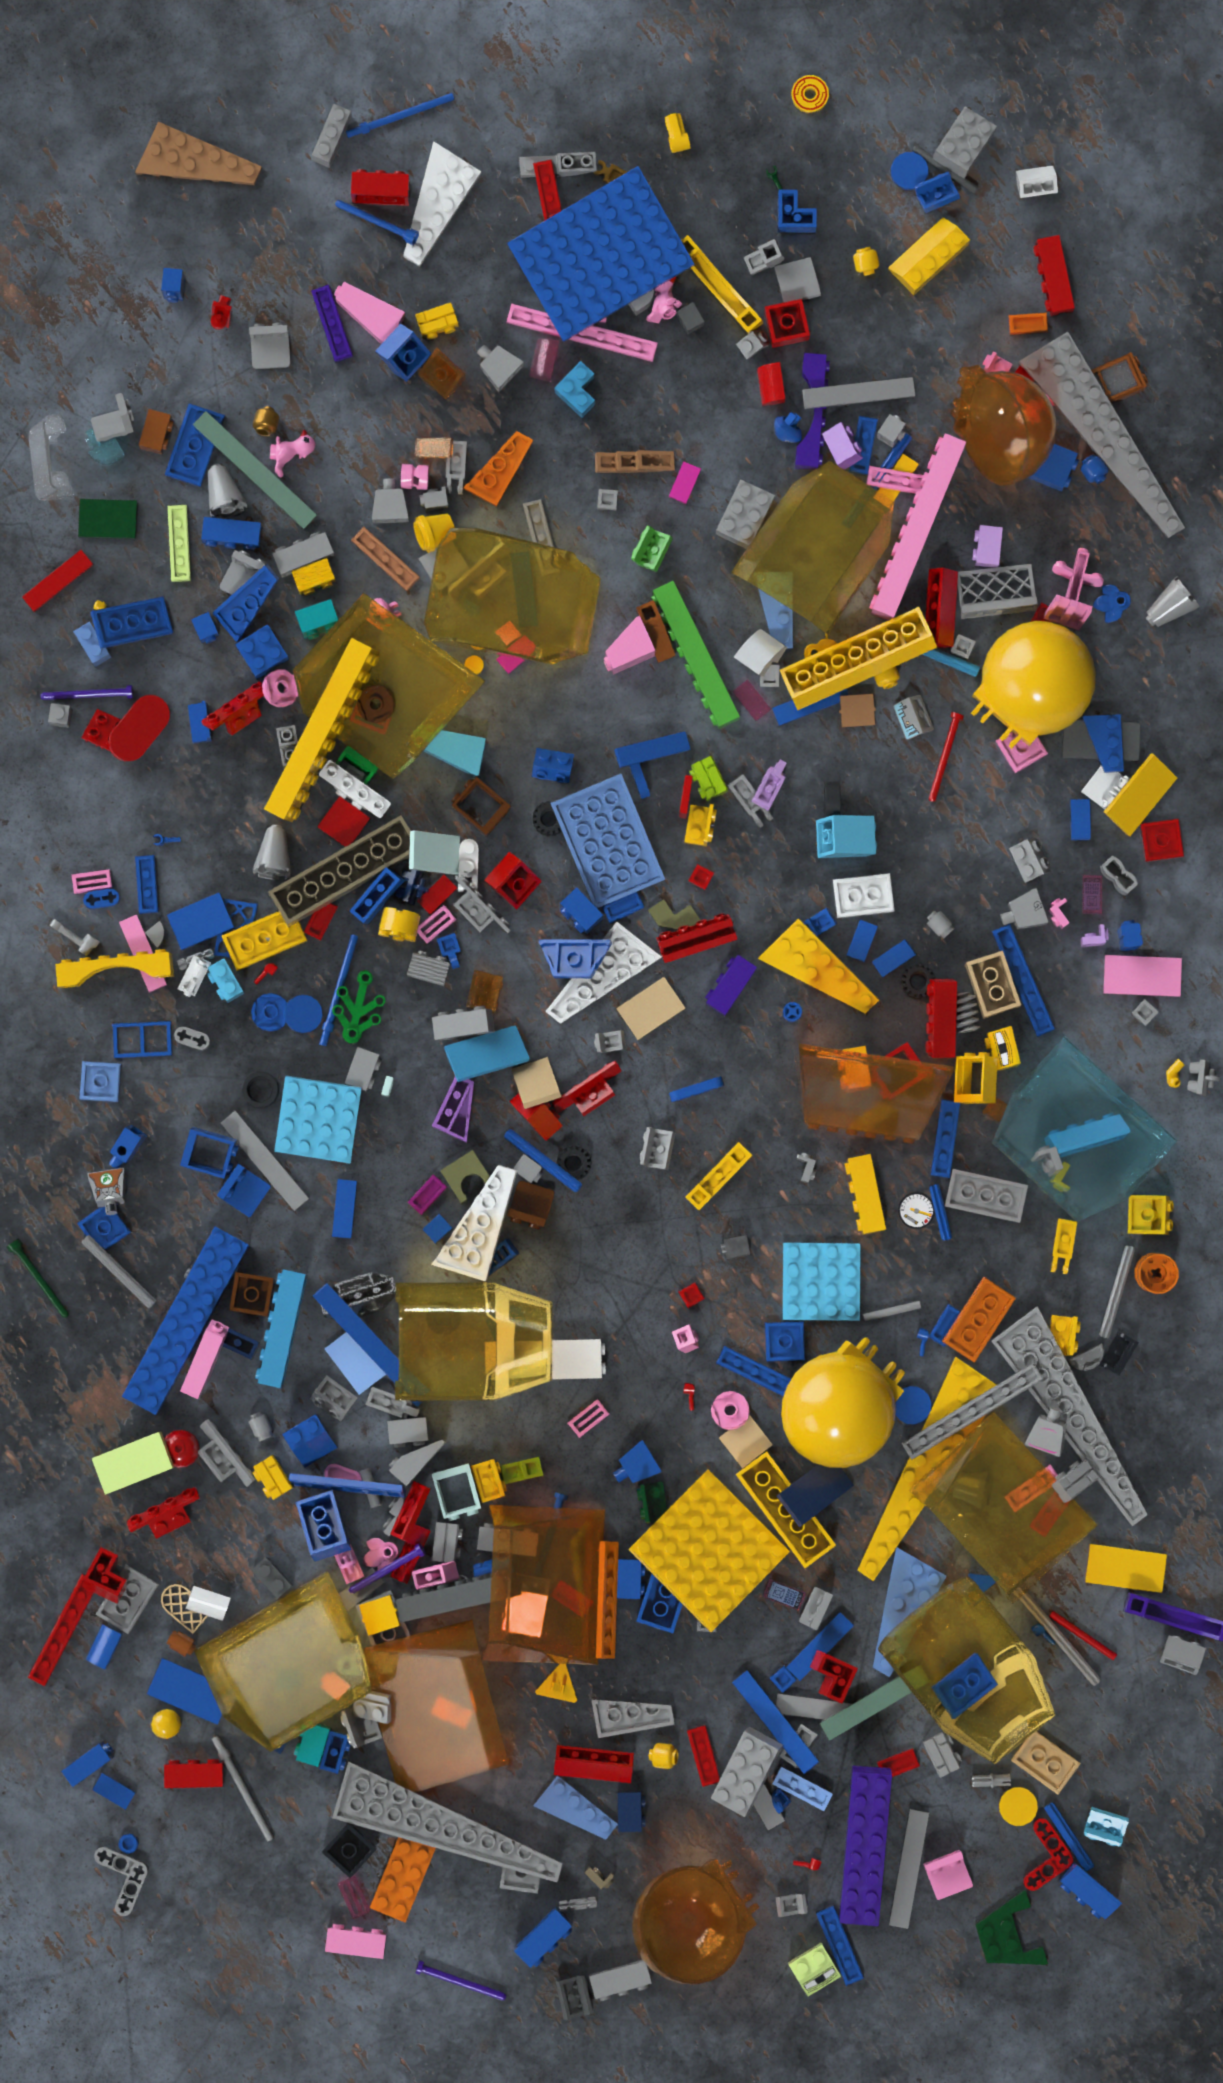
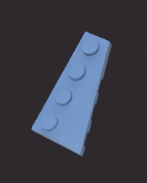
(778, 619)
(569, 1805)

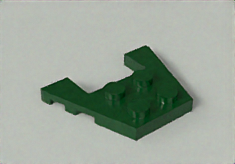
(1000, 1937)

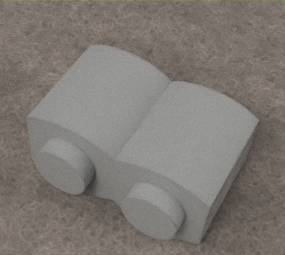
(1115, 872)

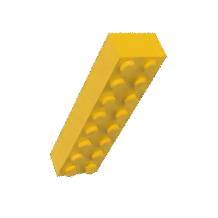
(858, 658)

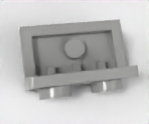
(1030, 859)
(657, 1148)

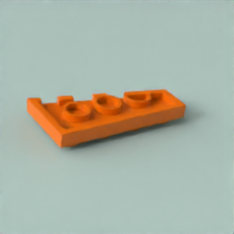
(497, 474)

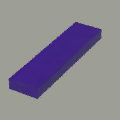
(332, 323)

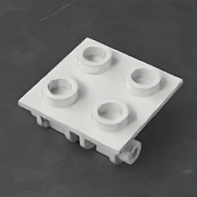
(1104, 787)

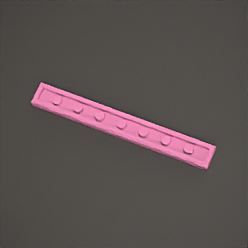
(592, 336)

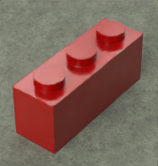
(194, 1774)

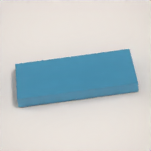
(486, 1053)

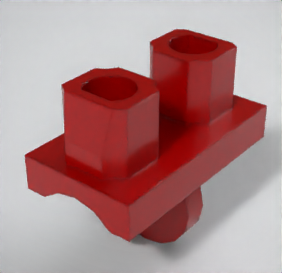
(221, 313)

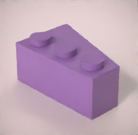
(456, 1110)

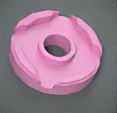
(271, 691)
(733, 1421)

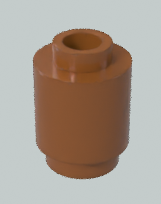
(181, 1643)

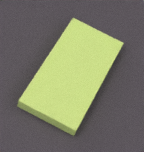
(133, 1462)

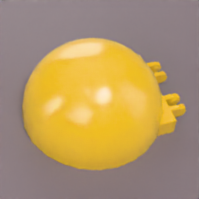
(1036, 680)
(841, 1406)

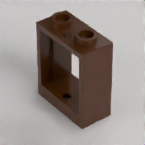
(494, 820)

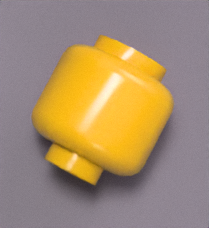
(866, 260)
(887, 678)
(663, 1756)

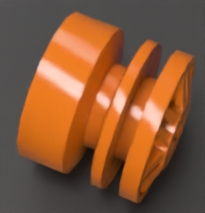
(1167, 1272)

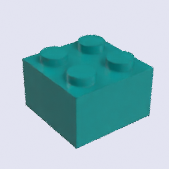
(316, 619)
(312, 1745)

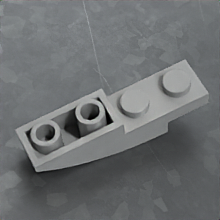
(564, 164)

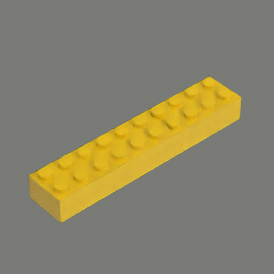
(322, 730)

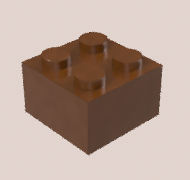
(252, 1294)

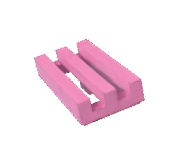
(95, 881)
(441, 929)
(601, 1408)

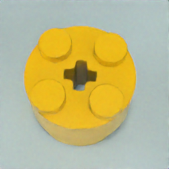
(399, 924)

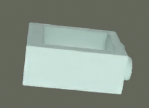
(452, 1472)

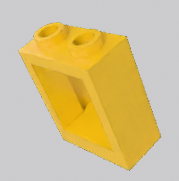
(963, 1078)

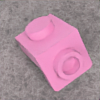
(1057, 916)

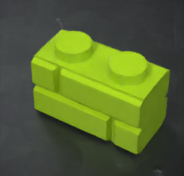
(708, 778)

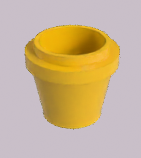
(431, 530)

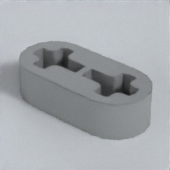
(194, 1034)

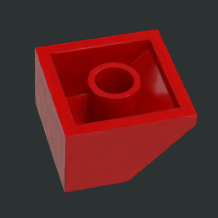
(512, 880)

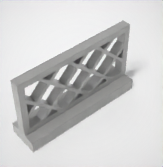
(1000, 606)

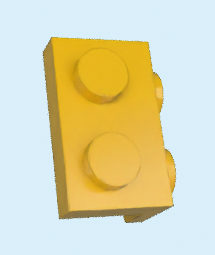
(488, 1480)

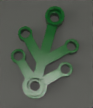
(357, 1010)

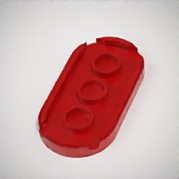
(139, 728)

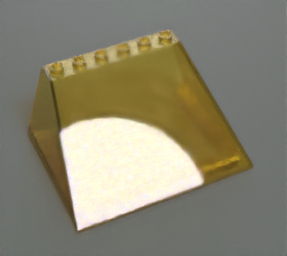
(421, 676)
(1003, 1507)
(287, 1665)

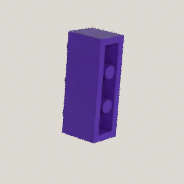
(730, 985)

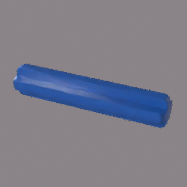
(940, 1212)

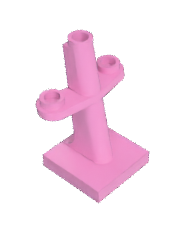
(1067, 609)

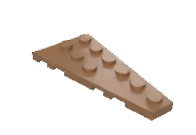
(186, 157)

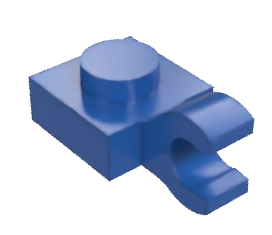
(449, 948)

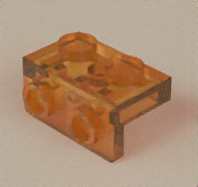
(484, 990)

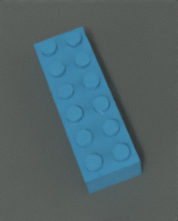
(282, 1328)

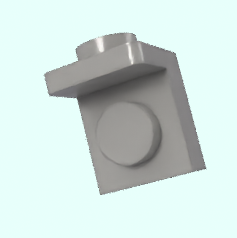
(771, 677)

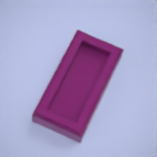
(427, 1194)

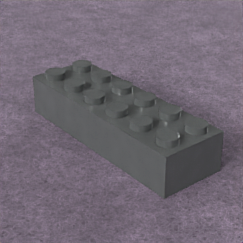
(444, 1598)

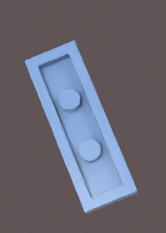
(802, 1788)

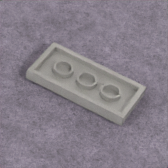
(986, 1195)

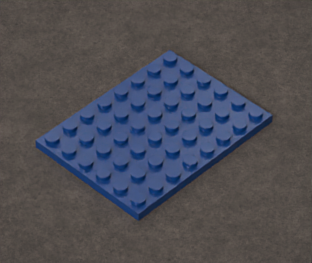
(601, 254)

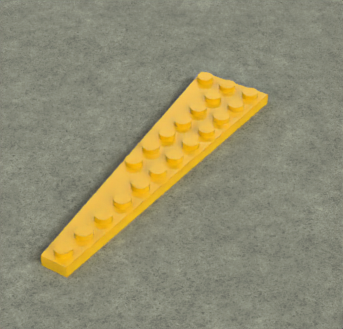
(958, 1389)

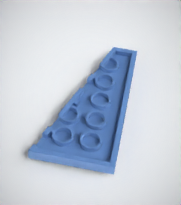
(909, 1587)

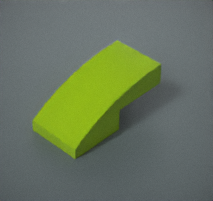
(521, 1470)

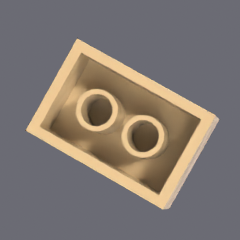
(992, 984)

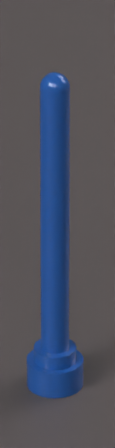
(409, 235)

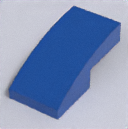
(1080, 819)
(821, 922)
(894, 958)

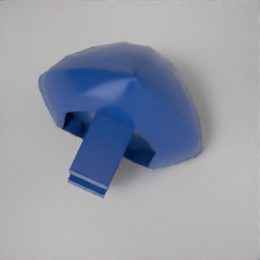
(786, 428)

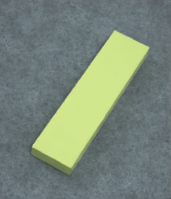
(179, 543)

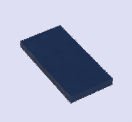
(814, 1492)

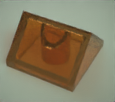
(442, 374)

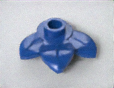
(1109, 603)

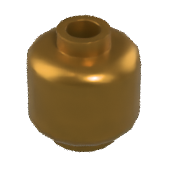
(265, 421)

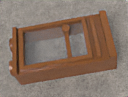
(1121, 378)

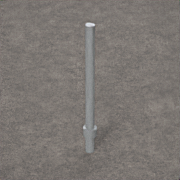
(224, 1755)

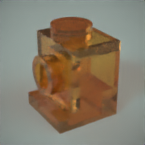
(995, 1110)

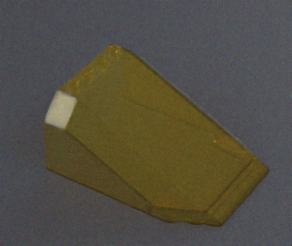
(819, 545)
(510, 597)

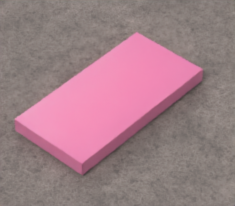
(1142, 975)

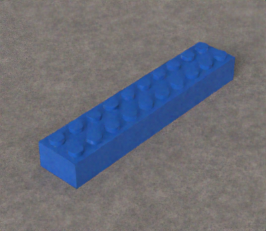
(185, 1321)

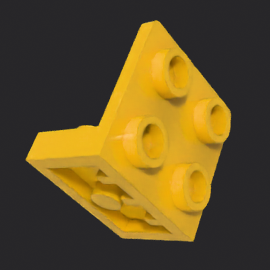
(698, 825)
(1065, 1331)

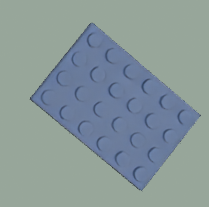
(607, 841)

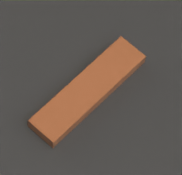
(385, 559)

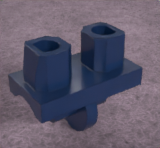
(414, 887)

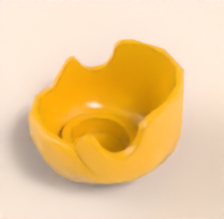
(166, 1724)

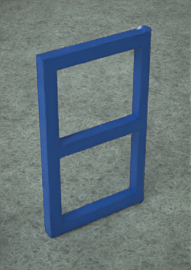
(142, 1044)

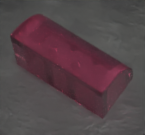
(544, 359)

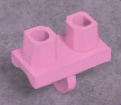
(349, 1566)

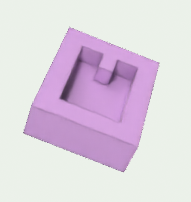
(1092, 940)

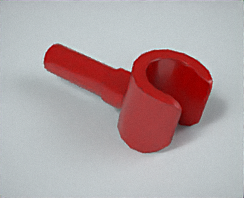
(269, 968)
(689, 1389)
(813, 1865)

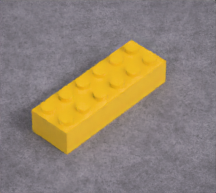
(764, 1482)

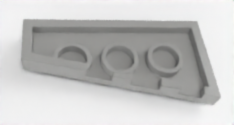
(627, 1717)

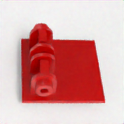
(100, 729)

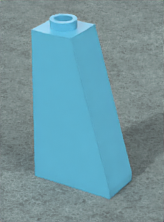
(459, 751)

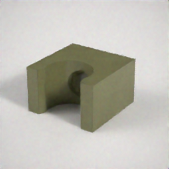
(462, 1168)

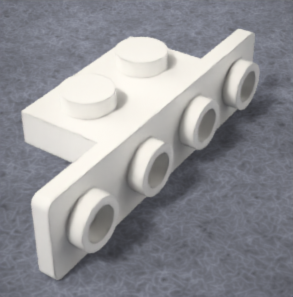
(354, 789)

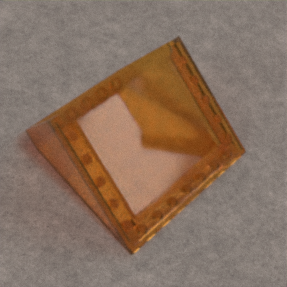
(868, 1092)
(544, 1584)
(440, 1707)

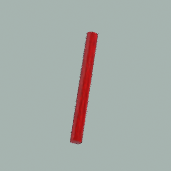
(1082, 1635)

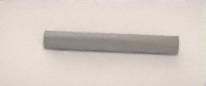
(892, 1311)

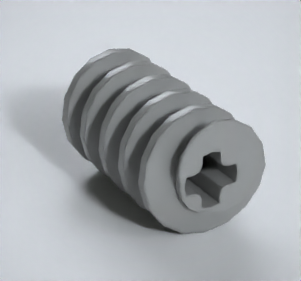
(966, 1013)

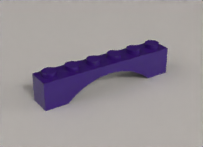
(808, 449)
(1174, 1616)

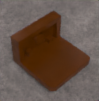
(531, 1205)

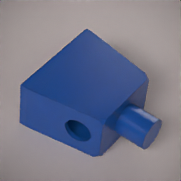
(131, 1139)
(637, 1464)

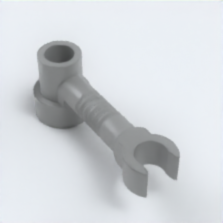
(86, 944)

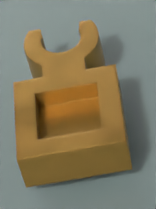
(610, 173)

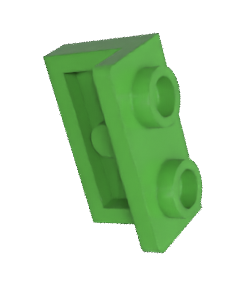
(651, 549)

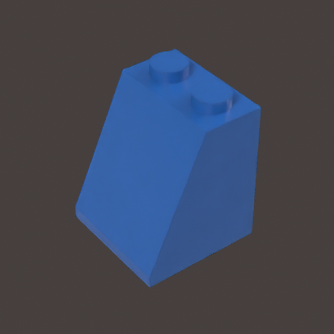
(310, 1440)

